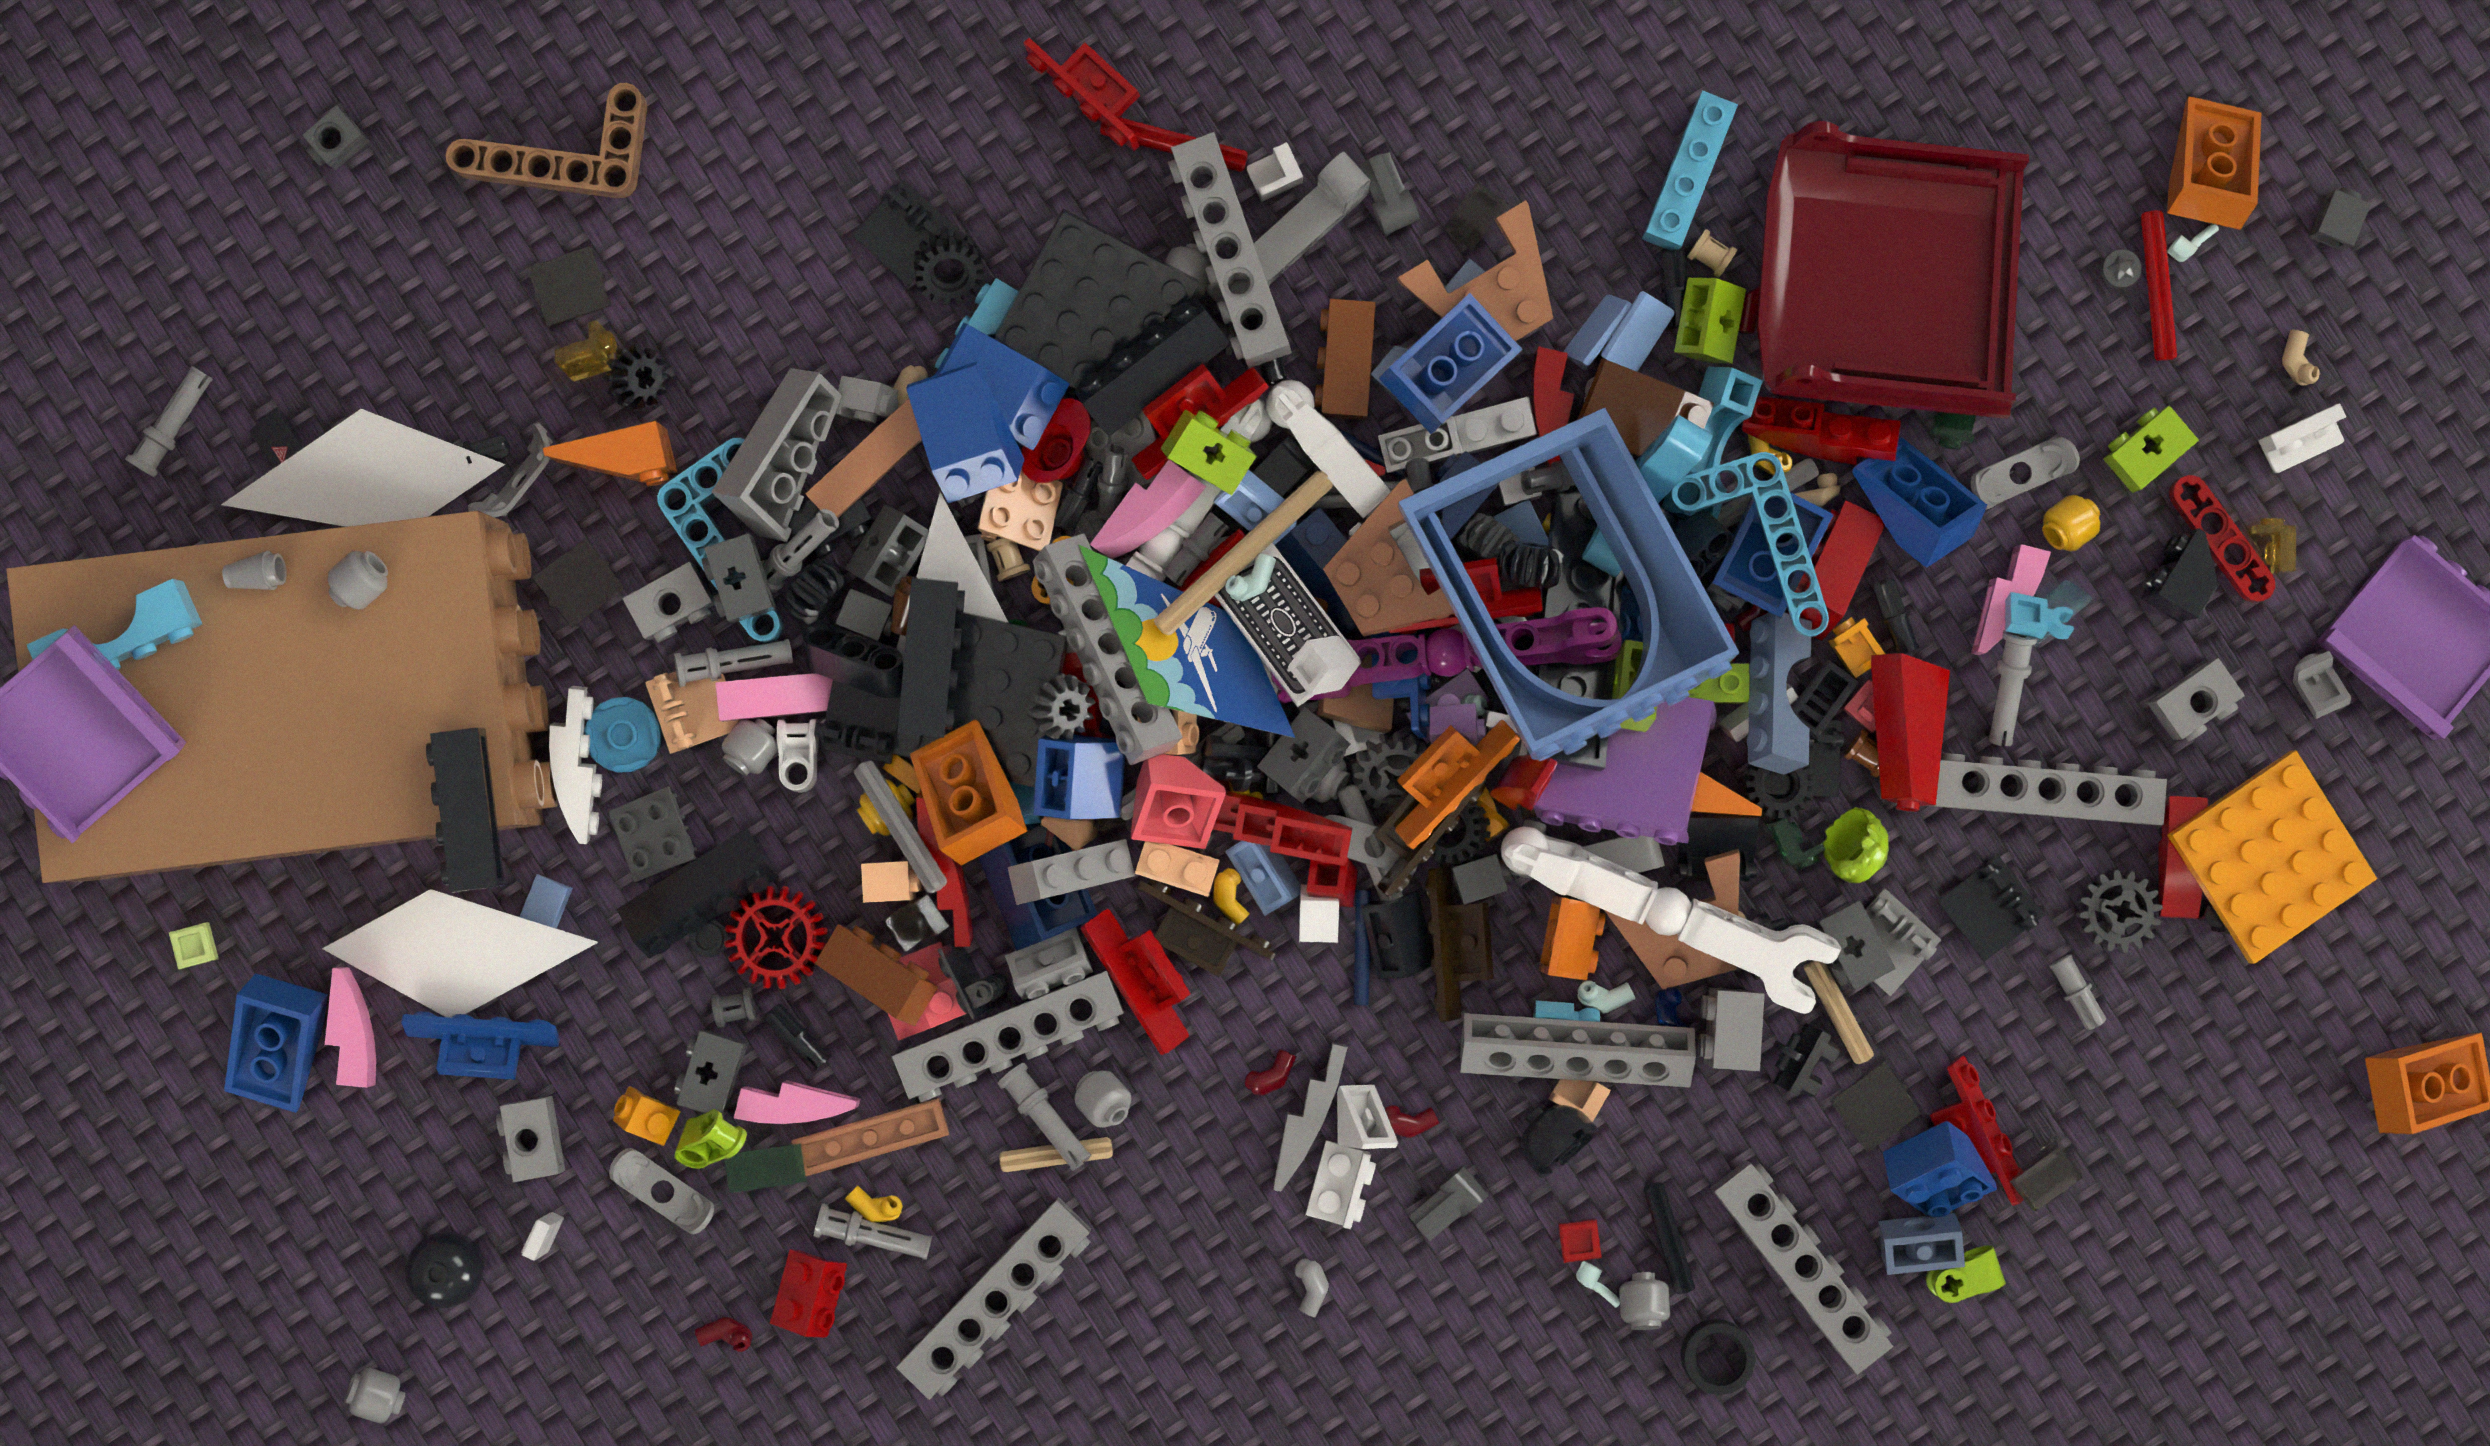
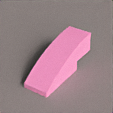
(1148, 511)
(2023, 577)
(773, 696)
(351, 1030)
(792, 1105)

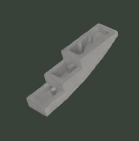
(1303, 1128)

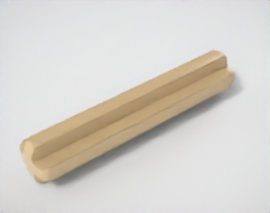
(1839, 1011)
(1048, 1155)

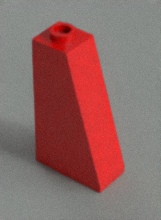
(1909, 727)

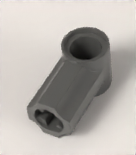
(1392, 203)
(1454, 1198)

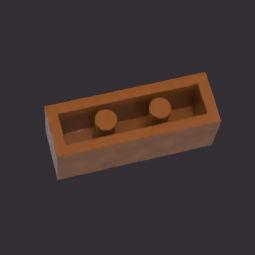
(1345, 359)
(877, 973)

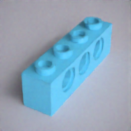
(1689, 171)

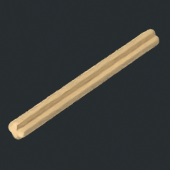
(1243, 553)

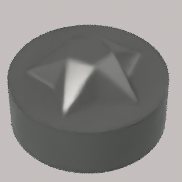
(2120, 269)

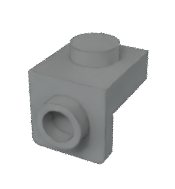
(2320, 684)

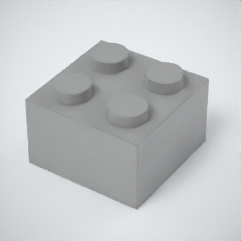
(1732, 1029)

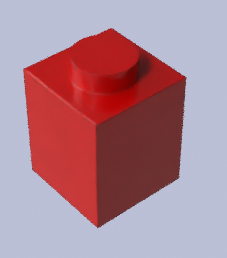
(1333, 881)

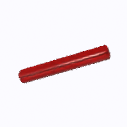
(1165, 139)
(2159, 285)

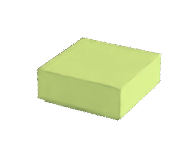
(193, 945)

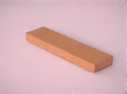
(867, 462)
(873, 1136)

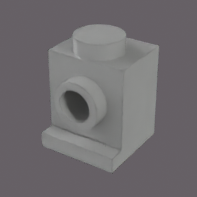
(866, 400)

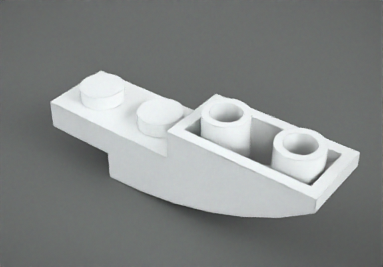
(1468, 432)
(575, 781)

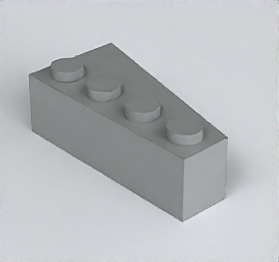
(778, 453)

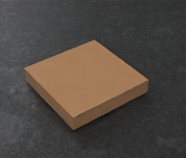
(1360, 707)

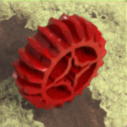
(789, 951)

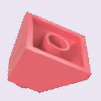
(1175, 803)
(943, 1004)

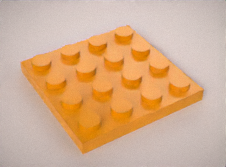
(2272, 856)

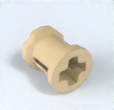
(1712, 253)
(1007, 559)

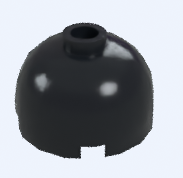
(1555, 1136)
(444, 1269)

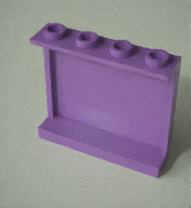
(2417, 635)
(78, 735)
(1645, 780)

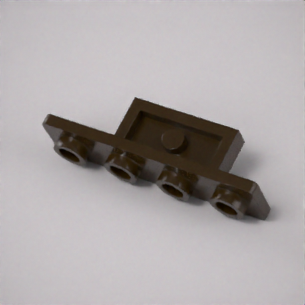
(1399, 874)
(1198, 937)
(1460, 943)

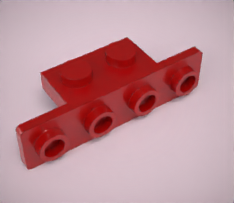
(1094, 84)
(1195, 393)
(1487, 583)
(1142, 977)
(1976, 1118)

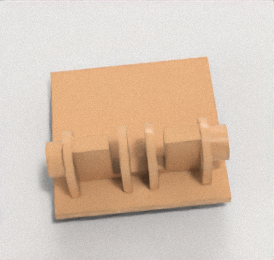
(1021, 512)
(688, 712)

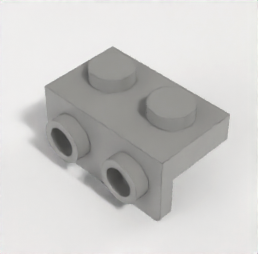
(1049, 964)

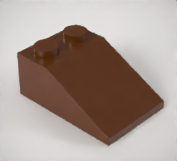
(1641, 404)

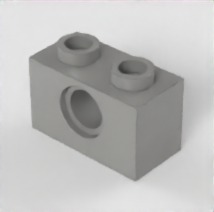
(647, 602)
(2174, 707)
(539, 1117)

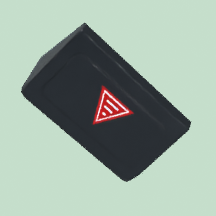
(277, 437)

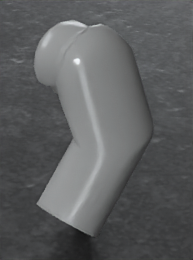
(1315, 1284)

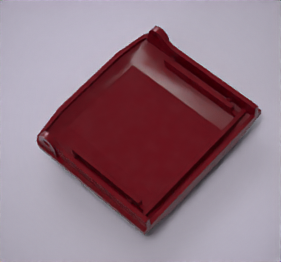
(1891, 273)

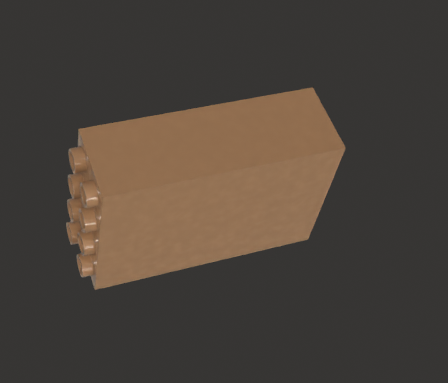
(303, 710)

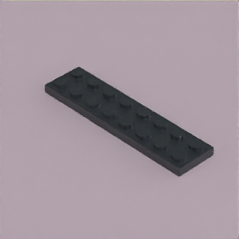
(1579, 588)

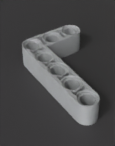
(1338, 192)

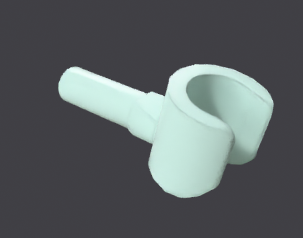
(2183, 248)
(1589, 1275)

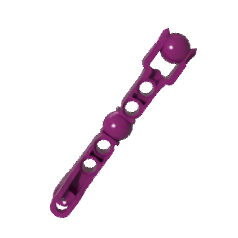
(1448, 652)

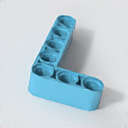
(1662, 467)
(695, 512)
(1772, 527)

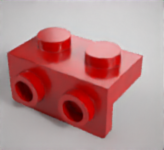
(808, 1294)

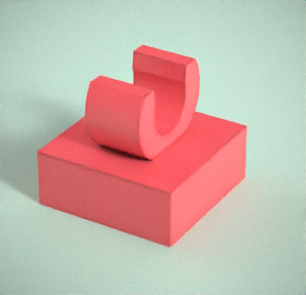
(1861, 707)

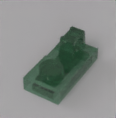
(766, 1168)

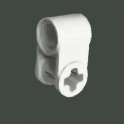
(797, 751)

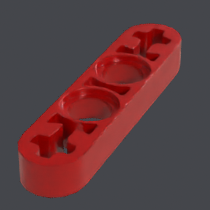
(2227, 534)

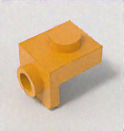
(1855, 646)
(645, 1116)

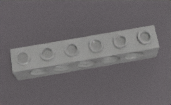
(1205, 157)
(1134, 739)
(2144, 807)
(1577, 1050)
(914, 1062)
(1856, 1349)
(920, 1364)

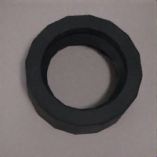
(1742, 1373)

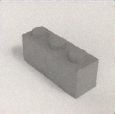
(1071, 871)

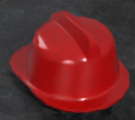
(1061, 444)

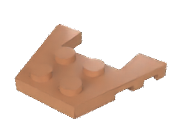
(1510, 291)
(1376, 577)
(1675, 961)

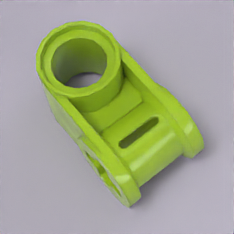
(708, 1140)
(1978, 1276)

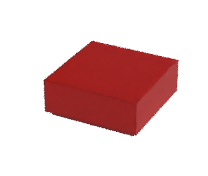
(1579, 1240)

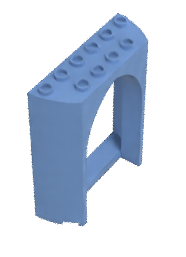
(1680, 624)

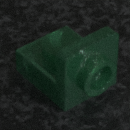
(1953, 429)
(1788, 839)

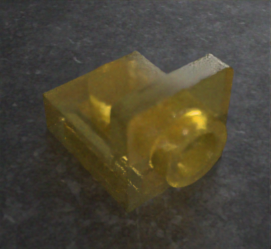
(588, 356)
(2281, 550)

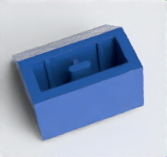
(1079, 778)
(1938, 1171)

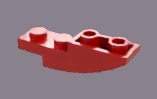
(1819, 434)

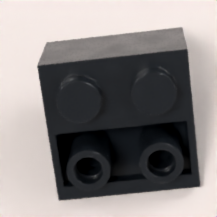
(2184, 578)

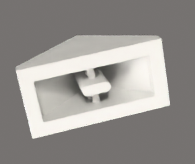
(1363, 1119)

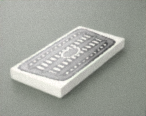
(1280, 621)

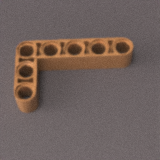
(563, 162)

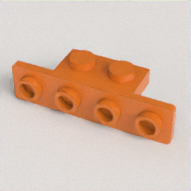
(1447, 775)

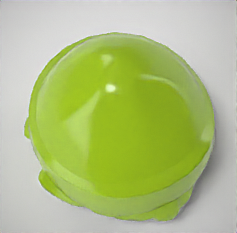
(1856, 845)

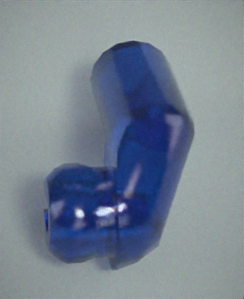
(1666, 1008)

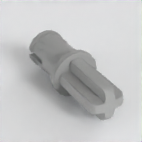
(2078, 992)

